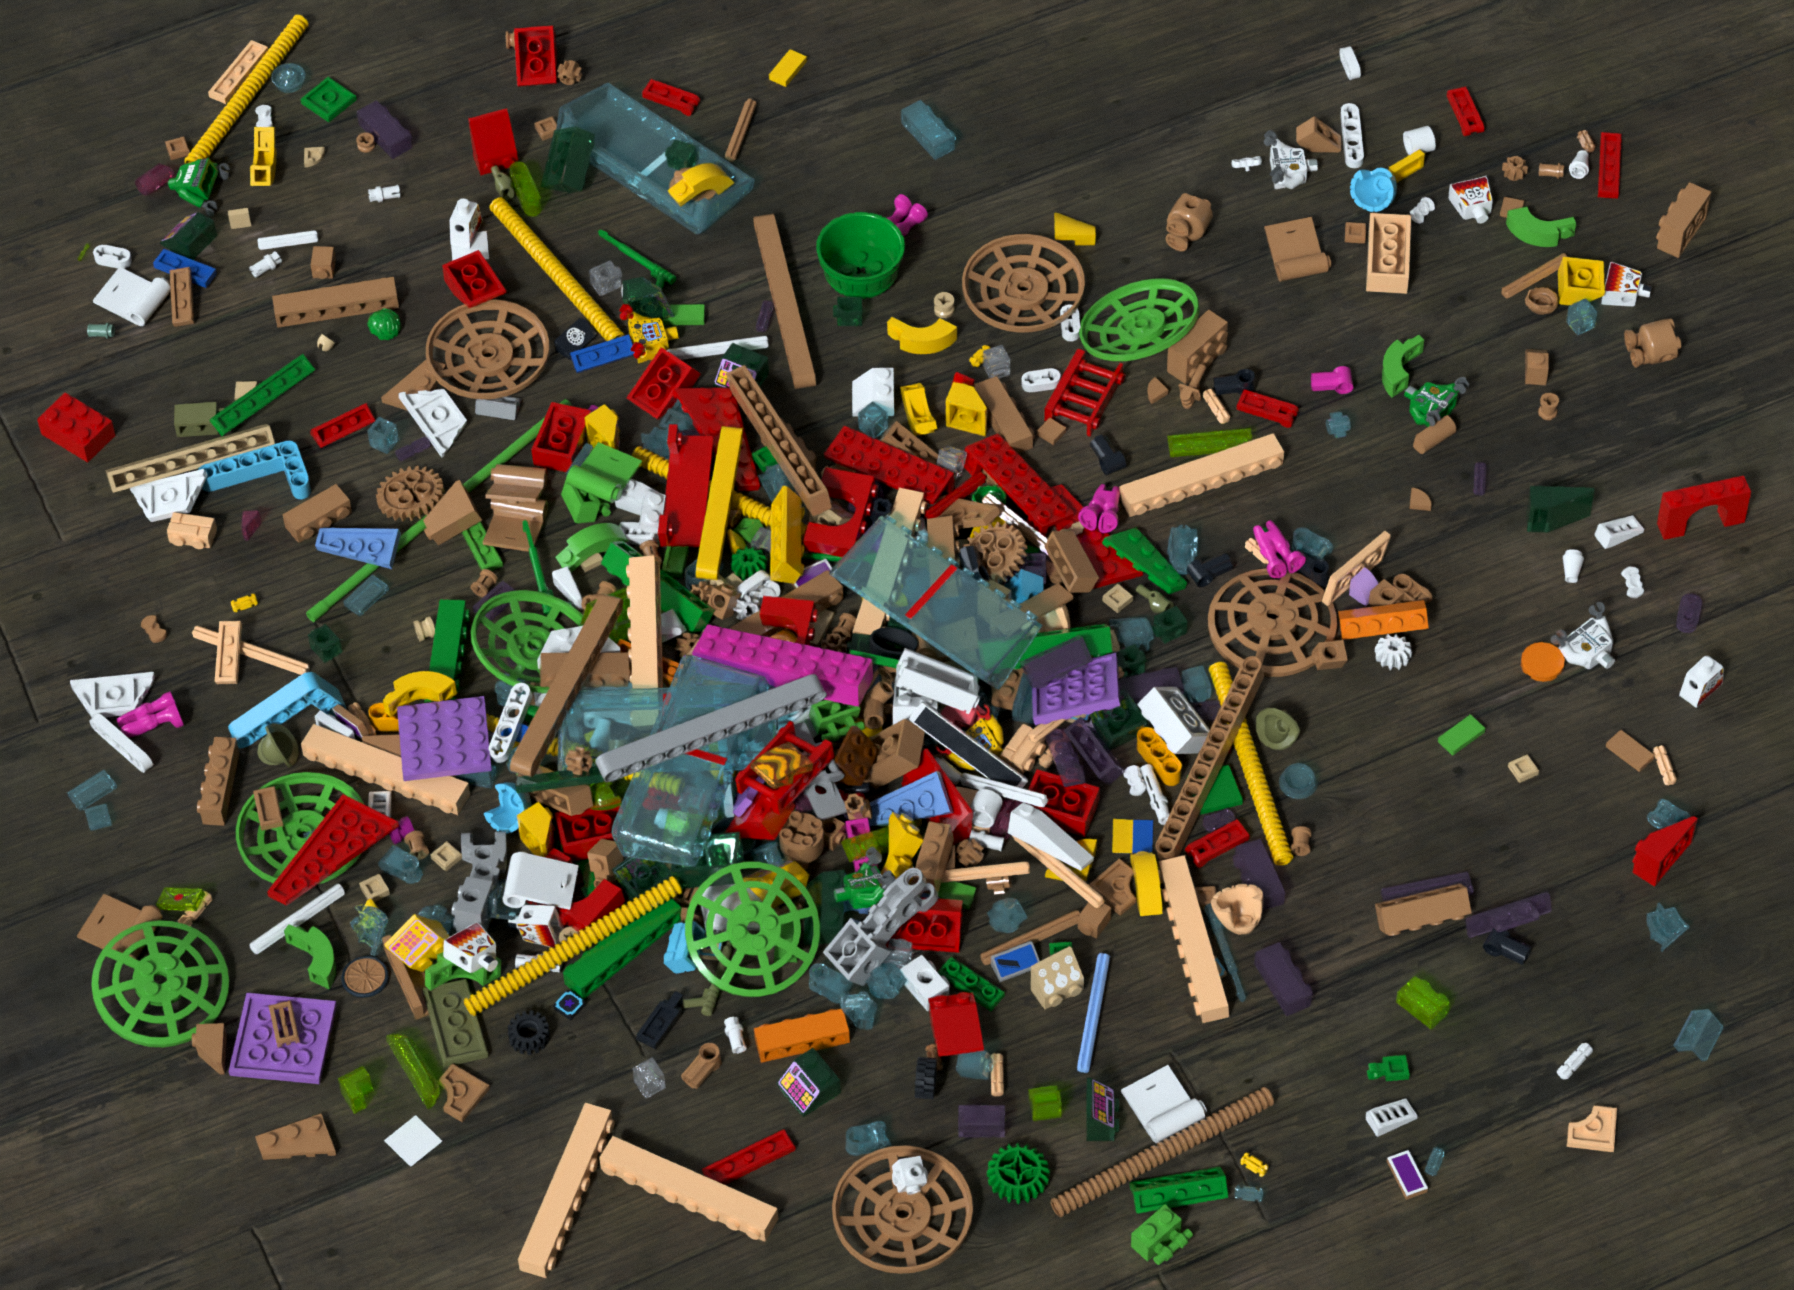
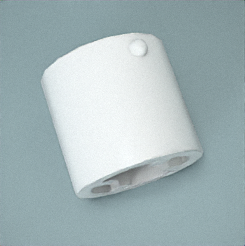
(1419, 138)
(985, 808)

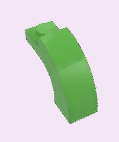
(1537, 231)
(1393, 375)
(589, 542)
(323, 967)
(446, 970)

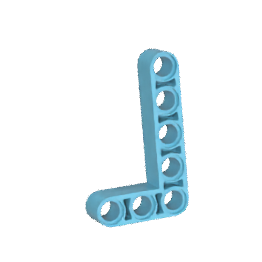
(259, 463)
(284, 704)

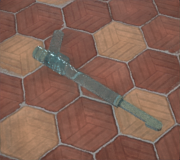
(1217, 928)

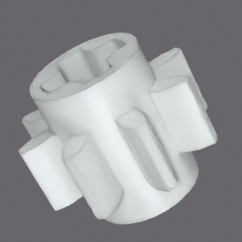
(742, 605)

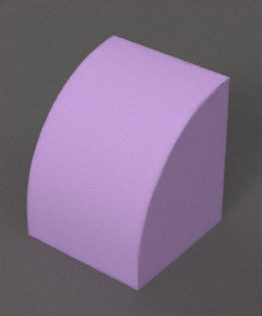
(1361, 586)

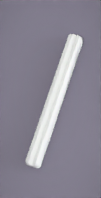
(718, 347)
(1004, 790)
(297, 918)

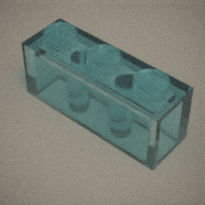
(928, 129)

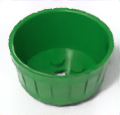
(860, 242)

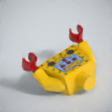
(646, 334)
(986, 732)

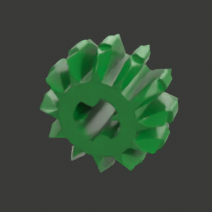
(748, 562)

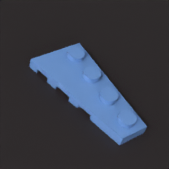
(360, 544)
(918, 800)

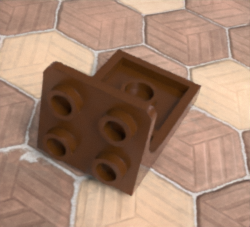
(854, 756)

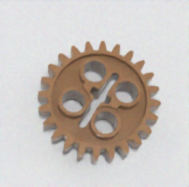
(400, 502)
(999, 550)

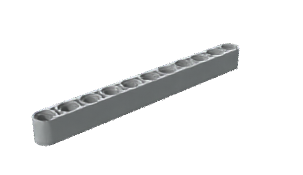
(710, 728)

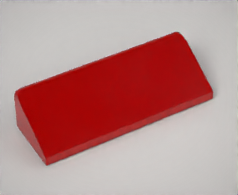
(342, 425)

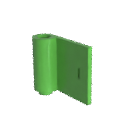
(604, 472)

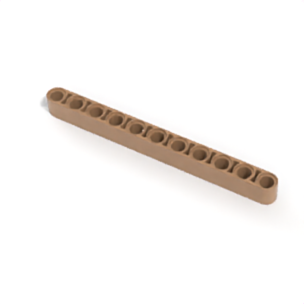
(784, 301)
(566, 685)
(1210, 750)

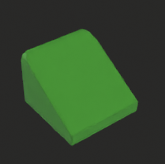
(748, 528)

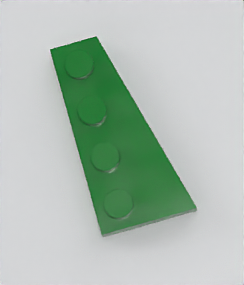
(1146, 558)

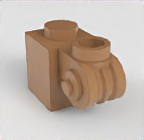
(603, 859)

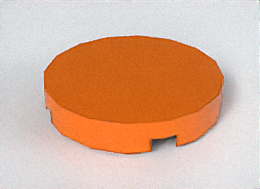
(1542, 661)

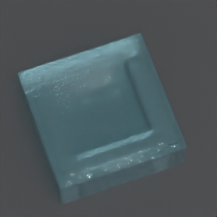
(98, 817)

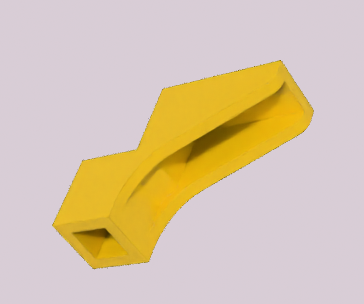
(903, 844)

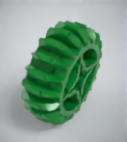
(1034, 1172)

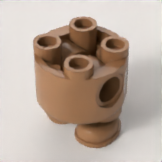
(1187, 221)
(1655, 341)
(801, 838)

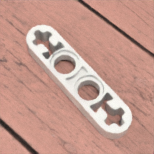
(1354, 135)
(510, 722)
(121, 743)

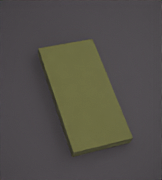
(454, 1028)

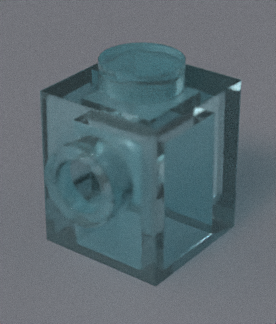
(1581, 316)
(873, 420)
(383, 435)
(1196, 684)
(974, 1065)

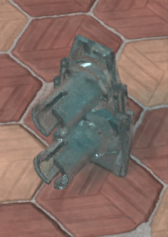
(1182, 547)

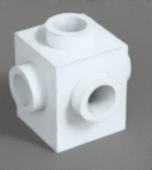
(909, 1175)

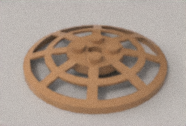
(1023, 277)
(487, 343)
(1270, 628)
(891, 1202)

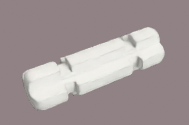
(1574, 1061)

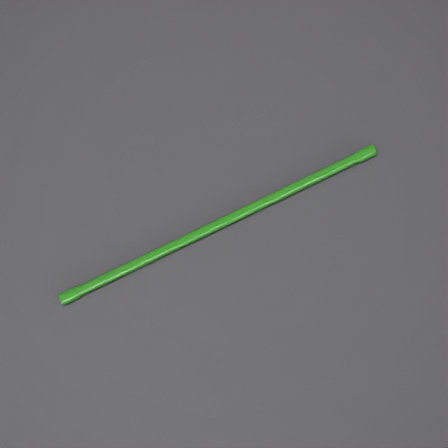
(324, 605)

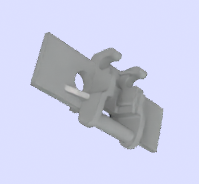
(831, 802)

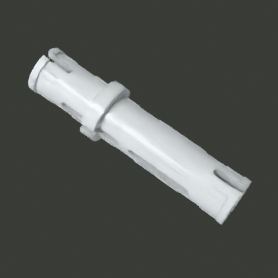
(1158, 801)

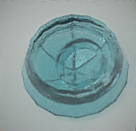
(288, 77)
(1298, 781)

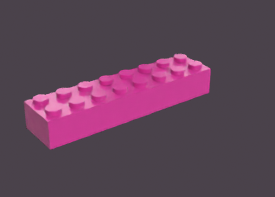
(781, 662)

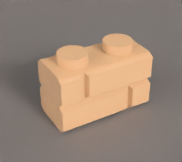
(191, 530)
(1021, 751)

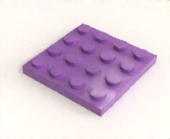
(1079, 692)
(444, 738)
(256, 1047)

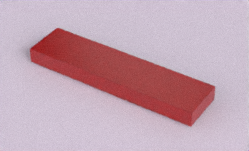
(1609, 165)
(750, 1158)

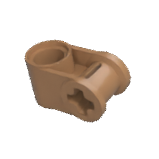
(1411, 589)

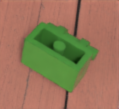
(583, 505)
(829, 715)
(1156, 1233)

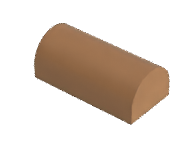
(1434, 434)

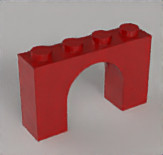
(857, 490)
(1678, 505)
(791, 614)
(600, 902)

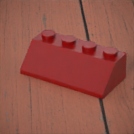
(962, 817)
(935, 929)

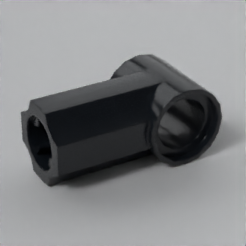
(1235, 383)
(1109, 458)
(880, 508)
(971, 560)
(1315, 569)
(1204, 571)
(1503, 944)

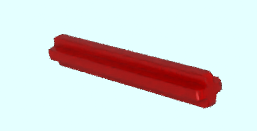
(960, 492)

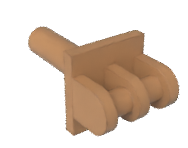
(1190, 393)

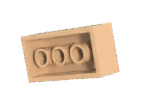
(1388, 253)

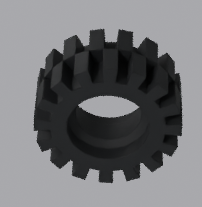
(527, 1021)
(925, 1078)

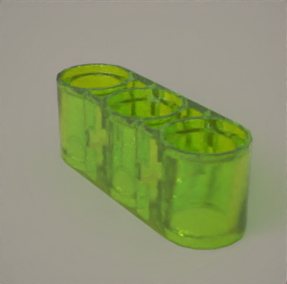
(525, 189)

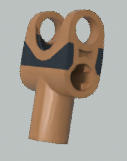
(877, 694)

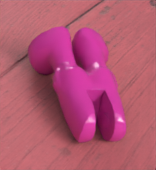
(915, 213)
(1104, 502)
(1273, 542)
(144, 718)

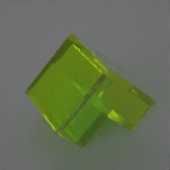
(354, 1087)
(1045, 1103)

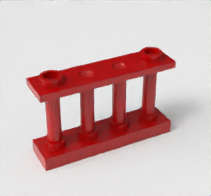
(1071, 378)
(785, 795)

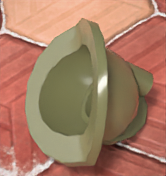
(1276, 728)
(278, 746)

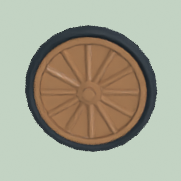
(365, 976)

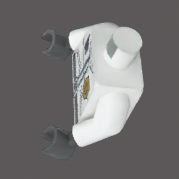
(1287, 163)
(1589, 642)

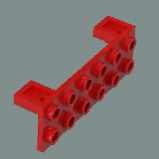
(889, 464)
(1018, 481)
(686, 489)

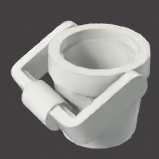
(671, 625)

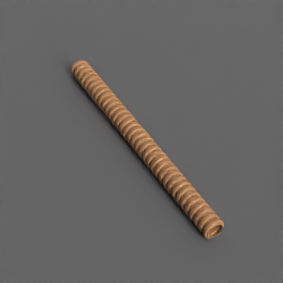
(1162, 1152)

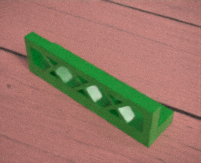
(1179, 1189)

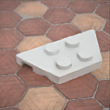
(436, 417)
(169, 494)
(562, 640)
(113, 694)

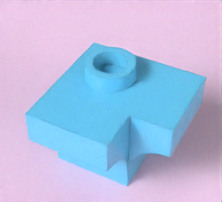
(1024, 586)

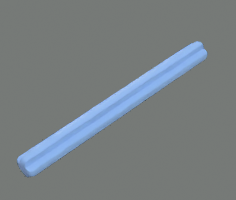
(1093, 1013)

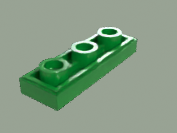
(960, 976)

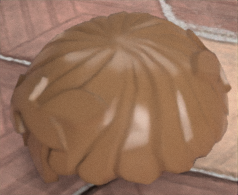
(1541, 300)

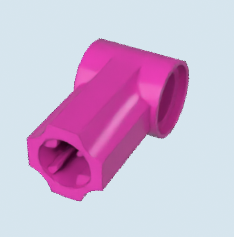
(1338, 380)

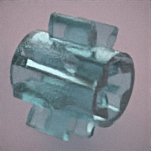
(1338, 424)

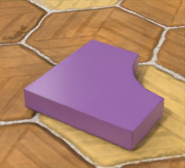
(744, 800)

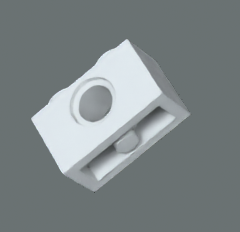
(923, 970)

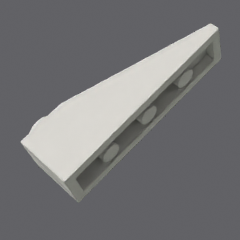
(632, 497)
(1041, 832)

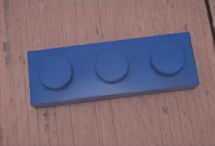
(201, 273)
(602, 354)

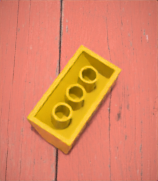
(786, 537)

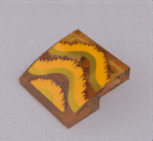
(781, 764)

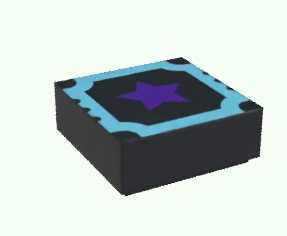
(569, 1005)

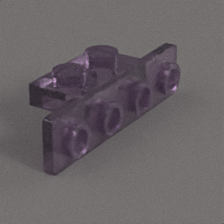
(1065, 758)
(1509, 915)

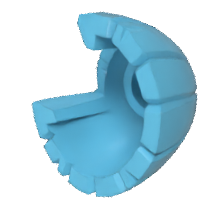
(1373, 189)
(511, 804)

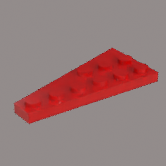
(710, 411)
(1104, 560)
(336, 841)

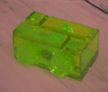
(1423, 1002)

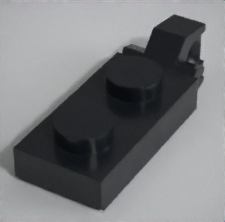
(660, 1021)

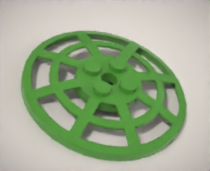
(1141, 325)
(522, 636)
(293, 824)
(748, 943)
(155, 993)

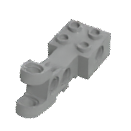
(473, 895)
(862, 944)

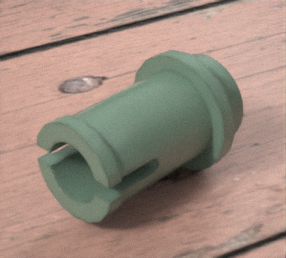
(101, 330)

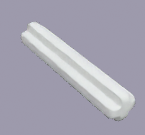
(287, 240)

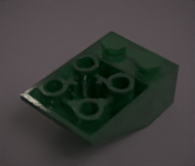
(1557, 506)

